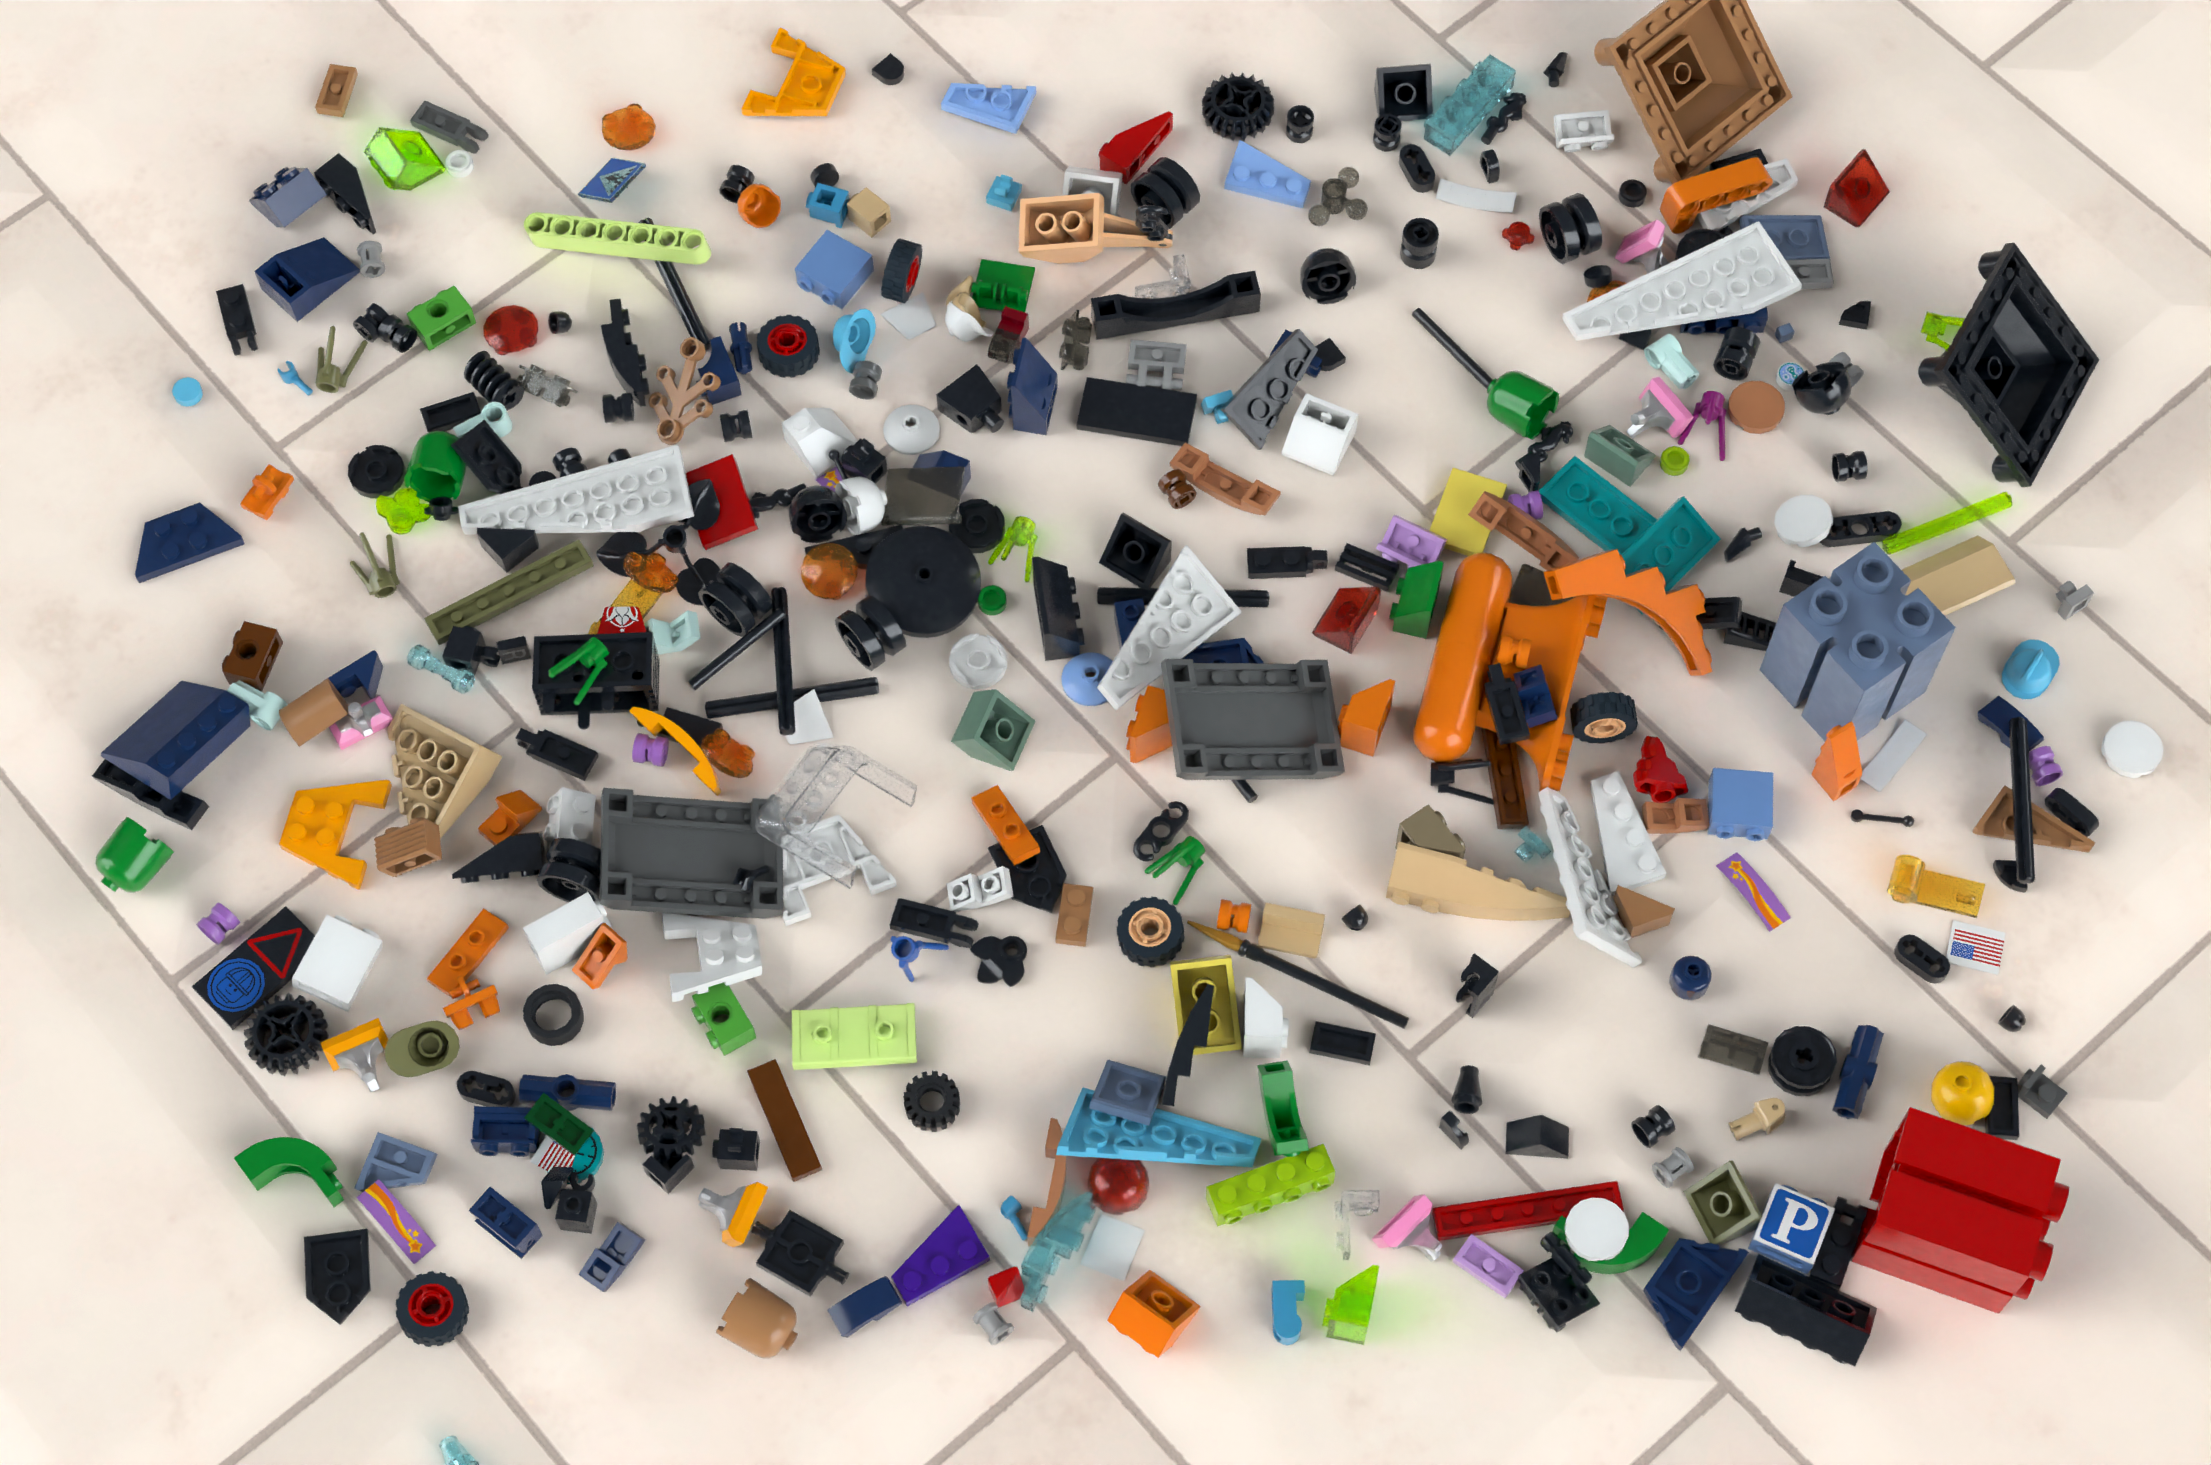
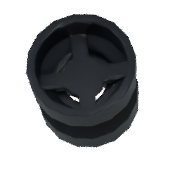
(1300, 124)
(1387, 132)
(737, 180)
(368, 324)
(397, 333)
(621, 407)
(729, 426)
(568, 462)
(1849, 466)
(1653, 1126)

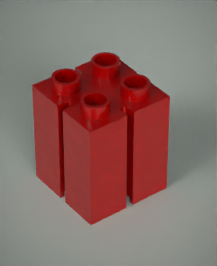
(1961, 1212)

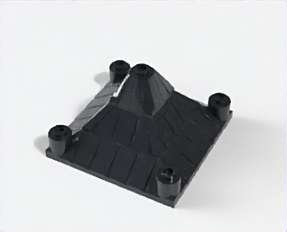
(2014, 365)

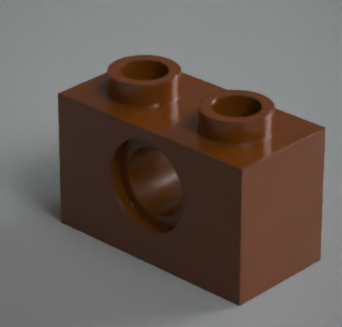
(256, 640)

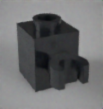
(864, 461)
(467, 649)
(737, 1149)
(577, 1206)

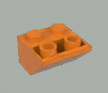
(1151, 729)

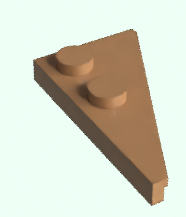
(2047, 829)

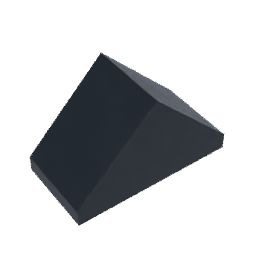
(508, 546)
(1537, 1137)

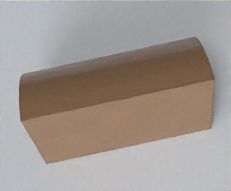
(313, 712)

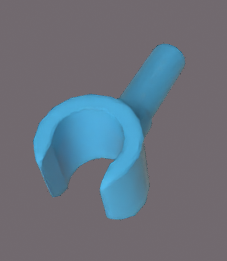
(292, 377)
(1009, 1209)

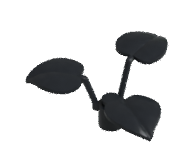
(696, 576)

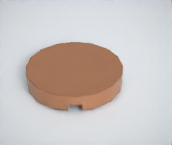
(1756, 407)

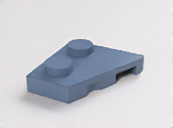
(395, 1164)

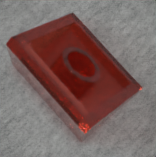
(1856, 190)
(1348, 617)

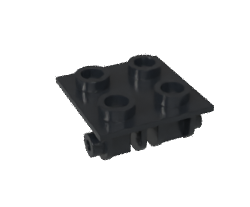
(1556, 1294)

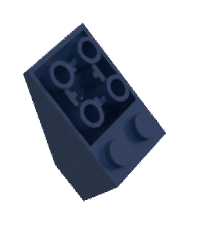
(305, 276)
(1031, 390)

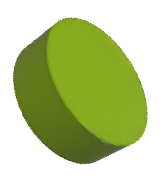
(1674, 461)

